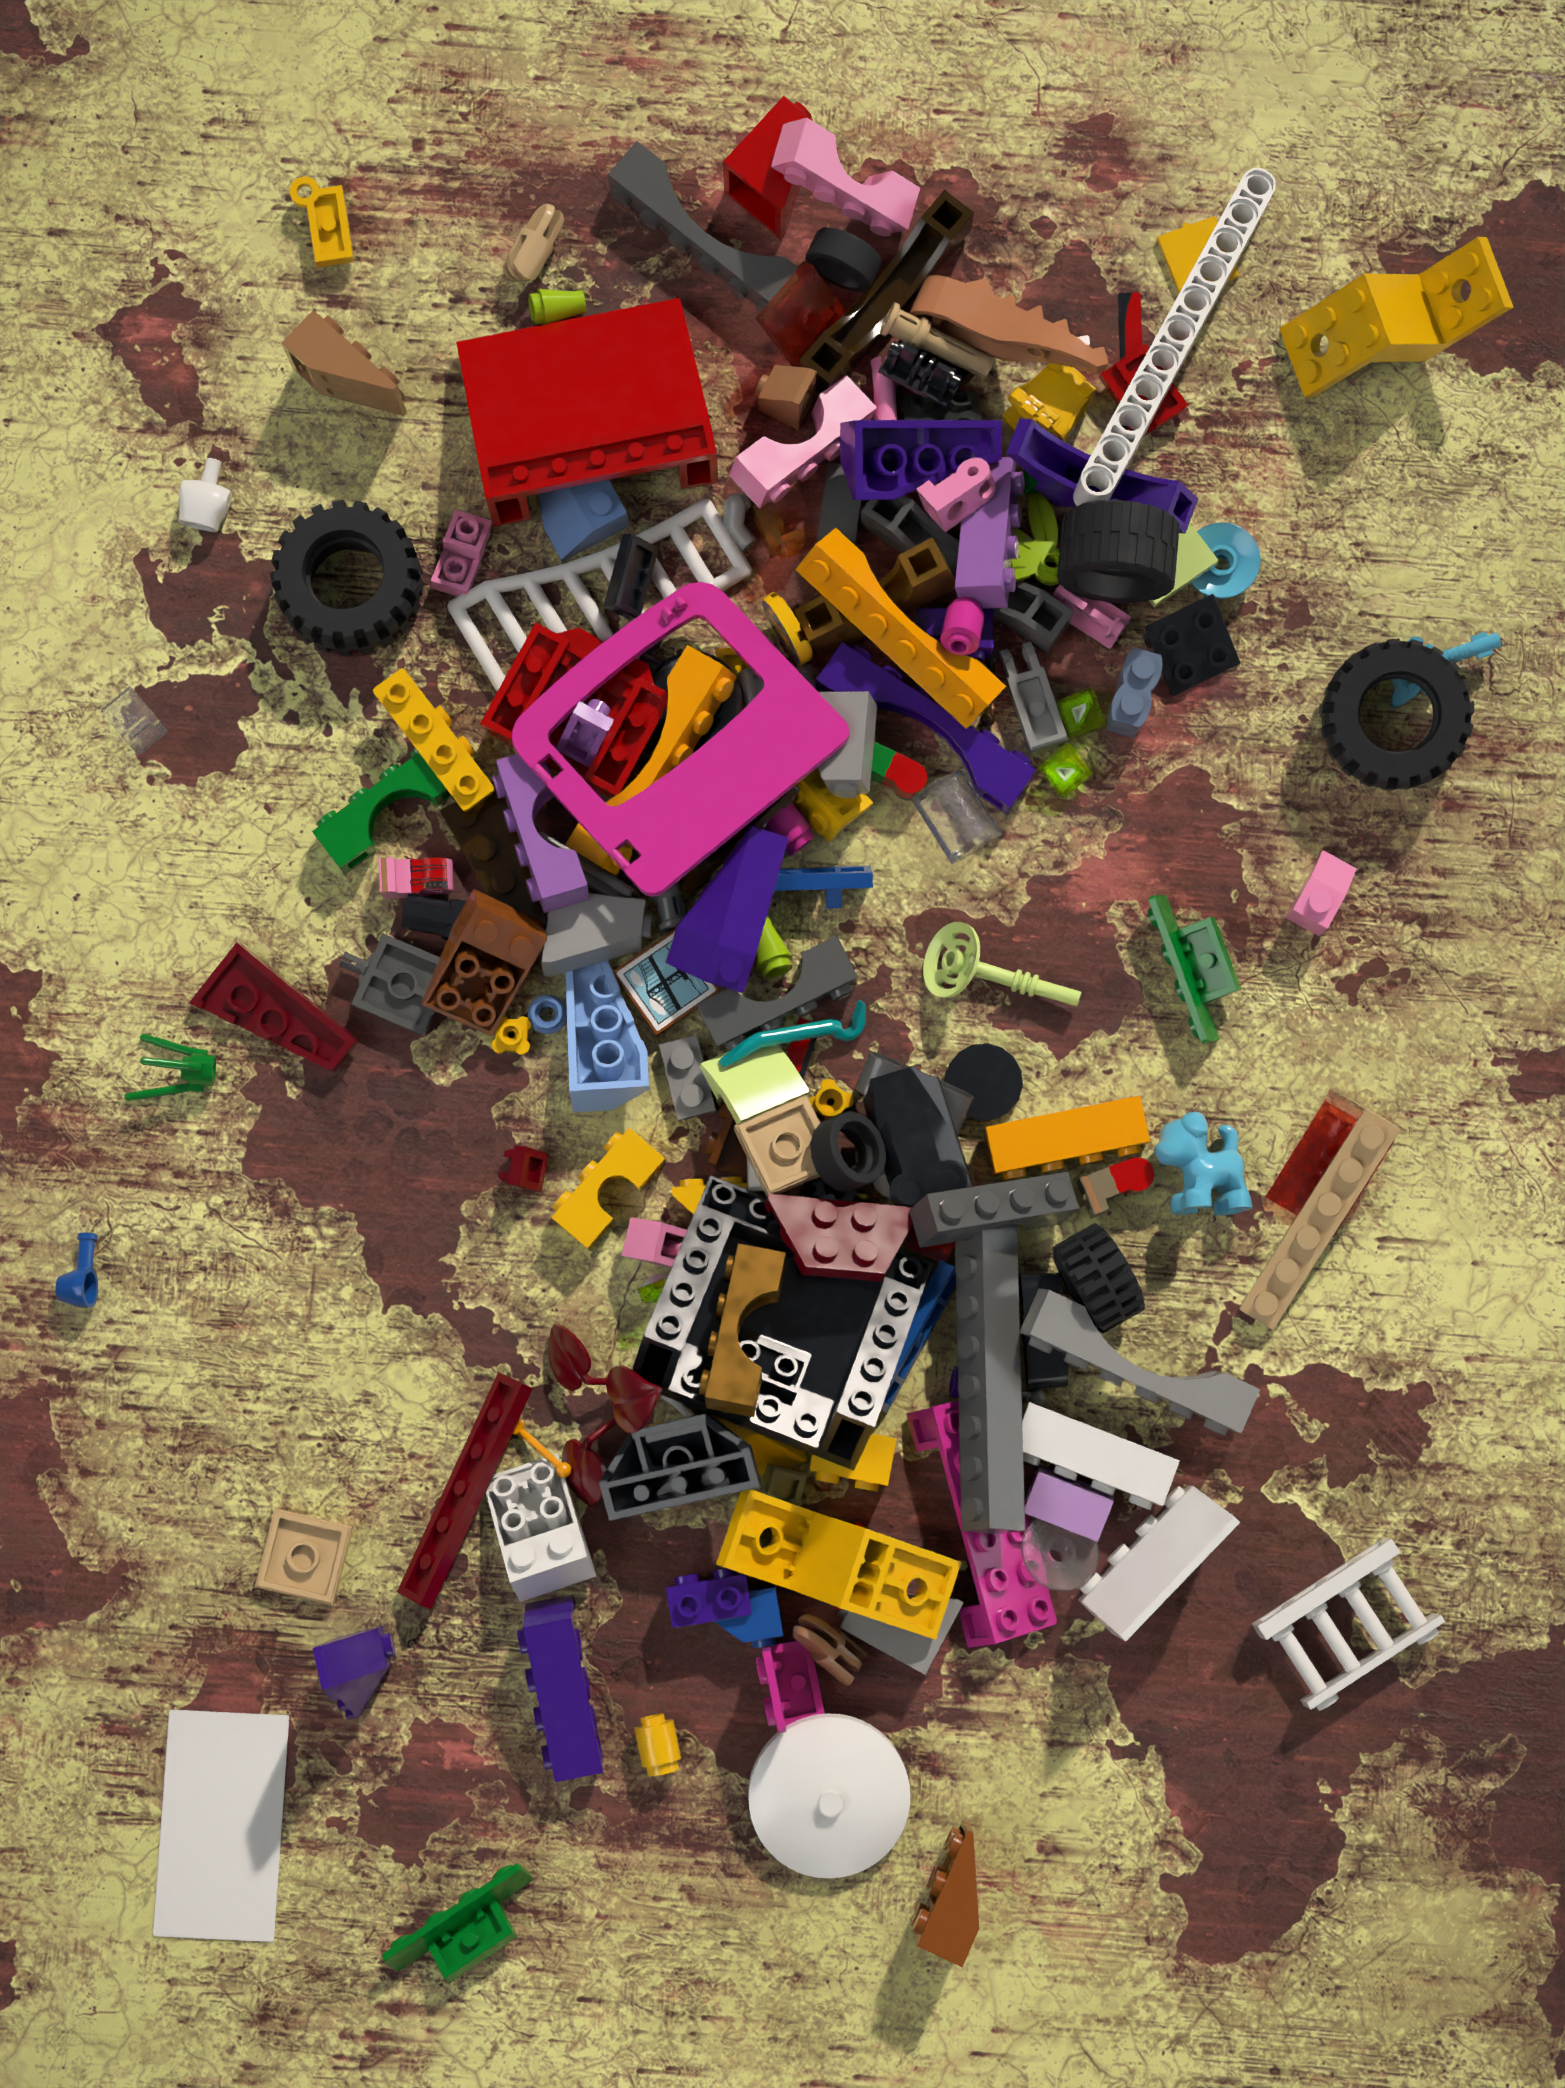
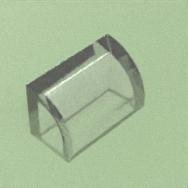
(956, 816)

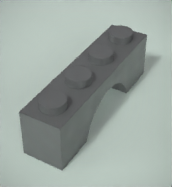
(734, 1017)
(965, 1211)

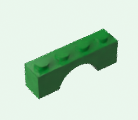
(349, 832)

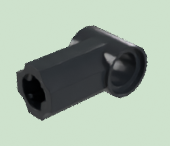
(431, 915)

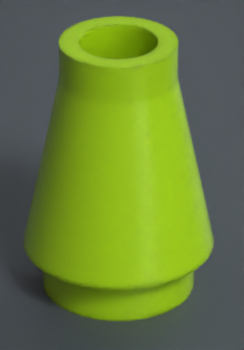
(555, 305)
(772, 954)

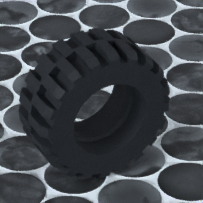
(335, 531)
(1396, 661)

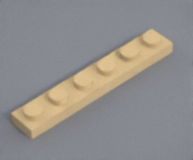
(1319, 1218)

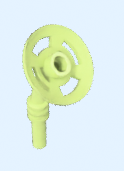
(968, 966)

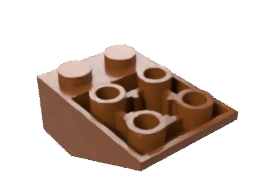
(484, 962)
(951, 1915)

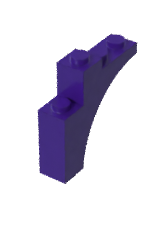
(1060, 465)

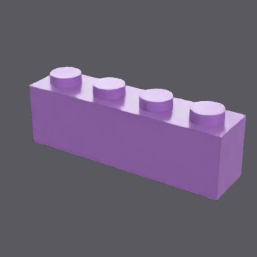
(989, 541)

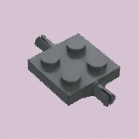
(394, 983)

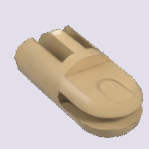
(533, 244)

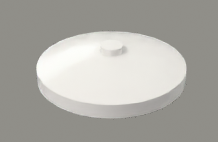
(829, 1796)

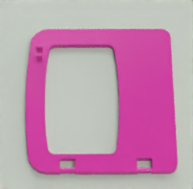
(718, 787)

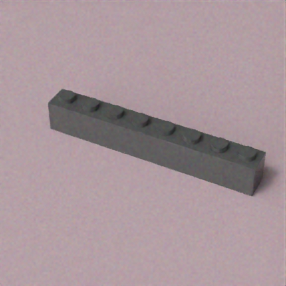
(989, 1382)

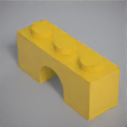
(626, 1159)

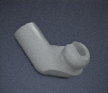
(733, 518)

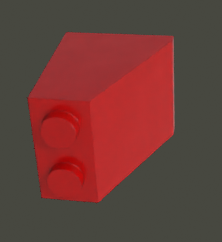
(749, 172)

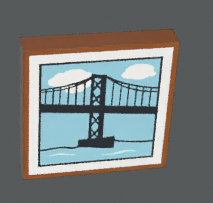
(660, 990)

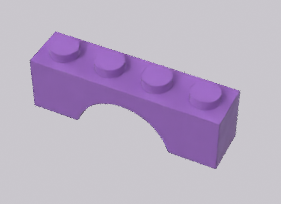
(554, 871)

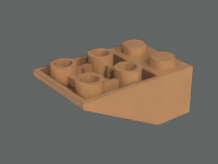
(340, 368)

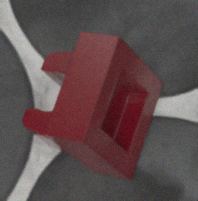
(526, 1168)

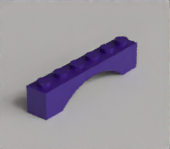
(994, 771)

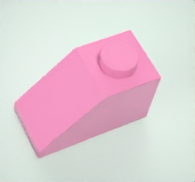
(1321, 893)
(653, 1242)

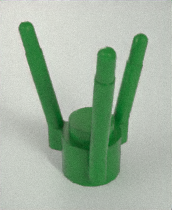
(197, 1069)

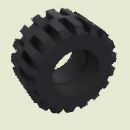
(1099, 1277)

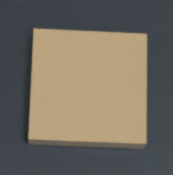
(780, 1145)
(304, 1556)

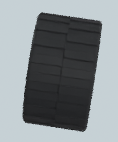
(1118, 551)

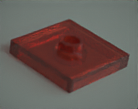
(800, 313)

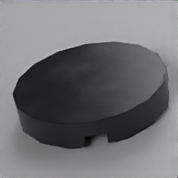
(990, 1077)

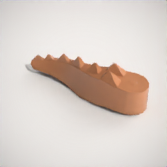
(1000, 327)

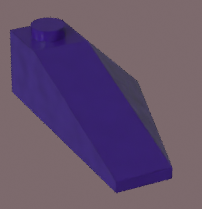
(900, 455)
(727, 920)
(354, 1667)

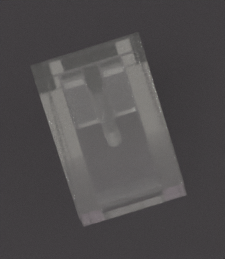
(134, 720)

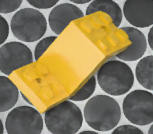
(1395, 317)
(839, 1563)

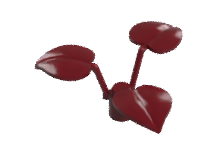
(629, 1395)

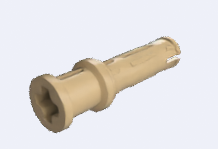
(921, 335)

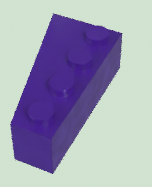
(561, 1689)

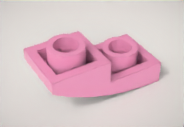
(461, 553)

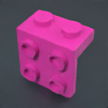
(791, 1684)

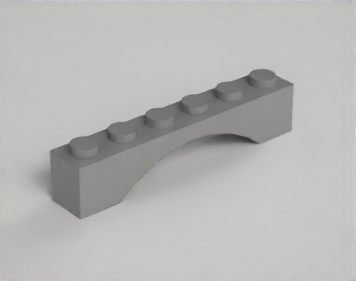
(1069, 1329)

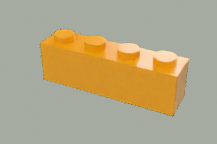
(1067, 1136)

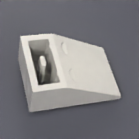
(538, 1529)

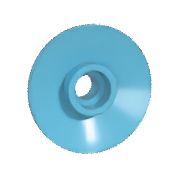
(1241, 554)

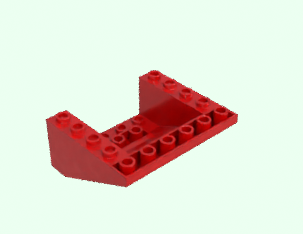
(586, 405)

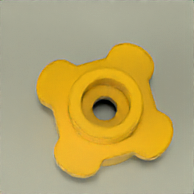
(519, 1042)
(831, 1091)

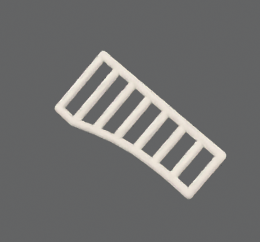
(570, 574)

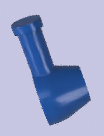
(80, 1285)

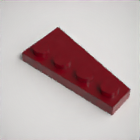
(263, 1002)

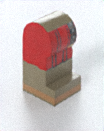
(1127, 1177)

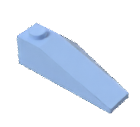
(603, 1044)

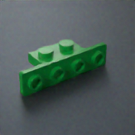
(1198, 962)
(466, 1930)

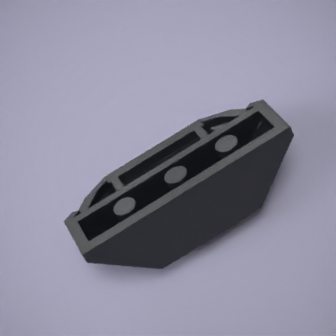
(677, 1466)

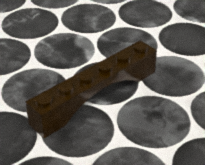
(921, 255)

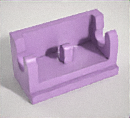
(1067, 1503)

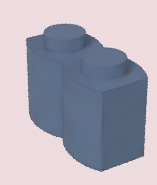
(1134, 690)

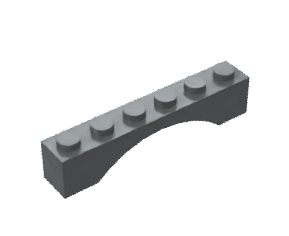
(644, 184)
(1030, 609)

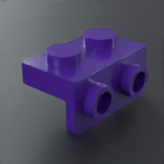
(708, 1600)

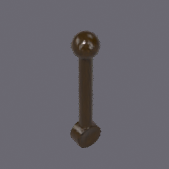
(987, 718)

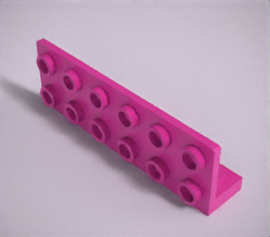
(1007, 1593)

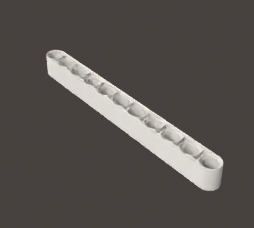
(1180, 323)

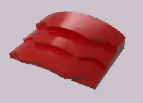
(629, 694)

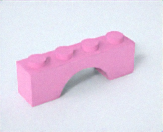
(810, 159)
(771, 467)

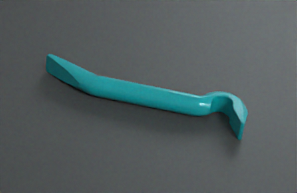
(798, 1033)

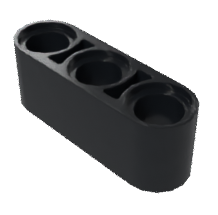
(1041, 1368)

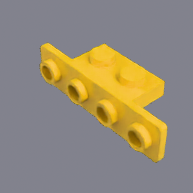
(433, 739)

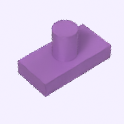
(585, 731)

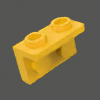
(825, 810)

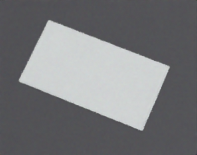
(221, 1825)

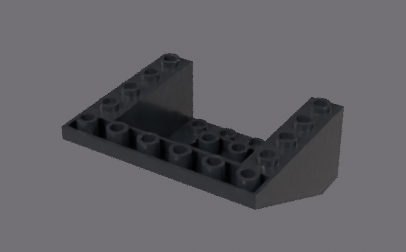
(820, 1348)

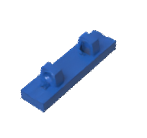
(828, 878)
(928, 1312)

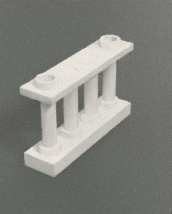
(1346, 1584)

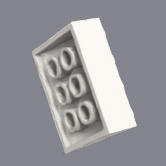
(1156, 1561)

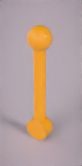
(563, 1469)

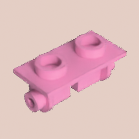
(1095, 618)

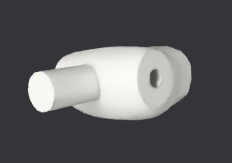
(203, 501)

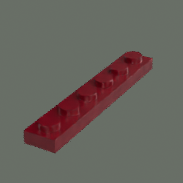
(464, 1490)

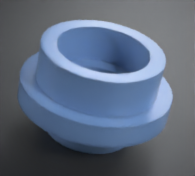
(541, 1003)

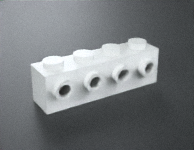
(1097, 1456)

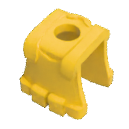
(1052, 399)

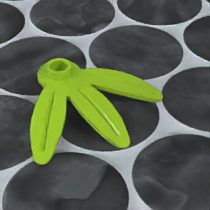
(1043, 548)

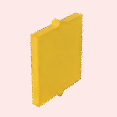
(1183, 248)

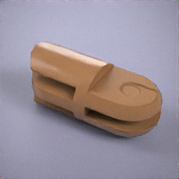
(829, 1647)

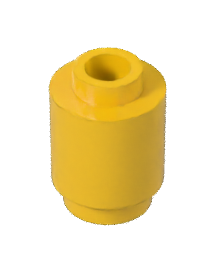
(658, 1745)

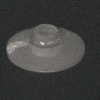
(1077, 1554)

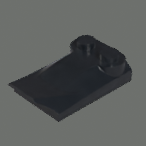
(917, 1135)

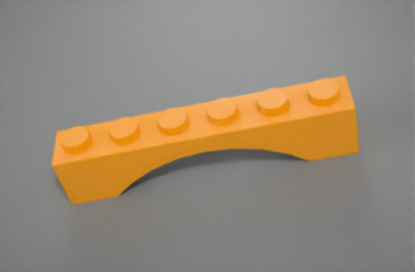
(846, 581)
(694, 695)

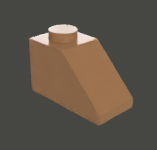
(787, 394)

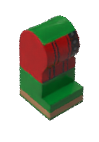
(897, 772)

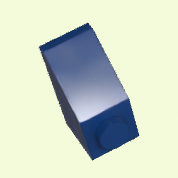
(763, 1622)

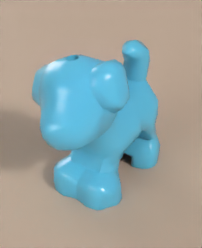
(1185, 1146)

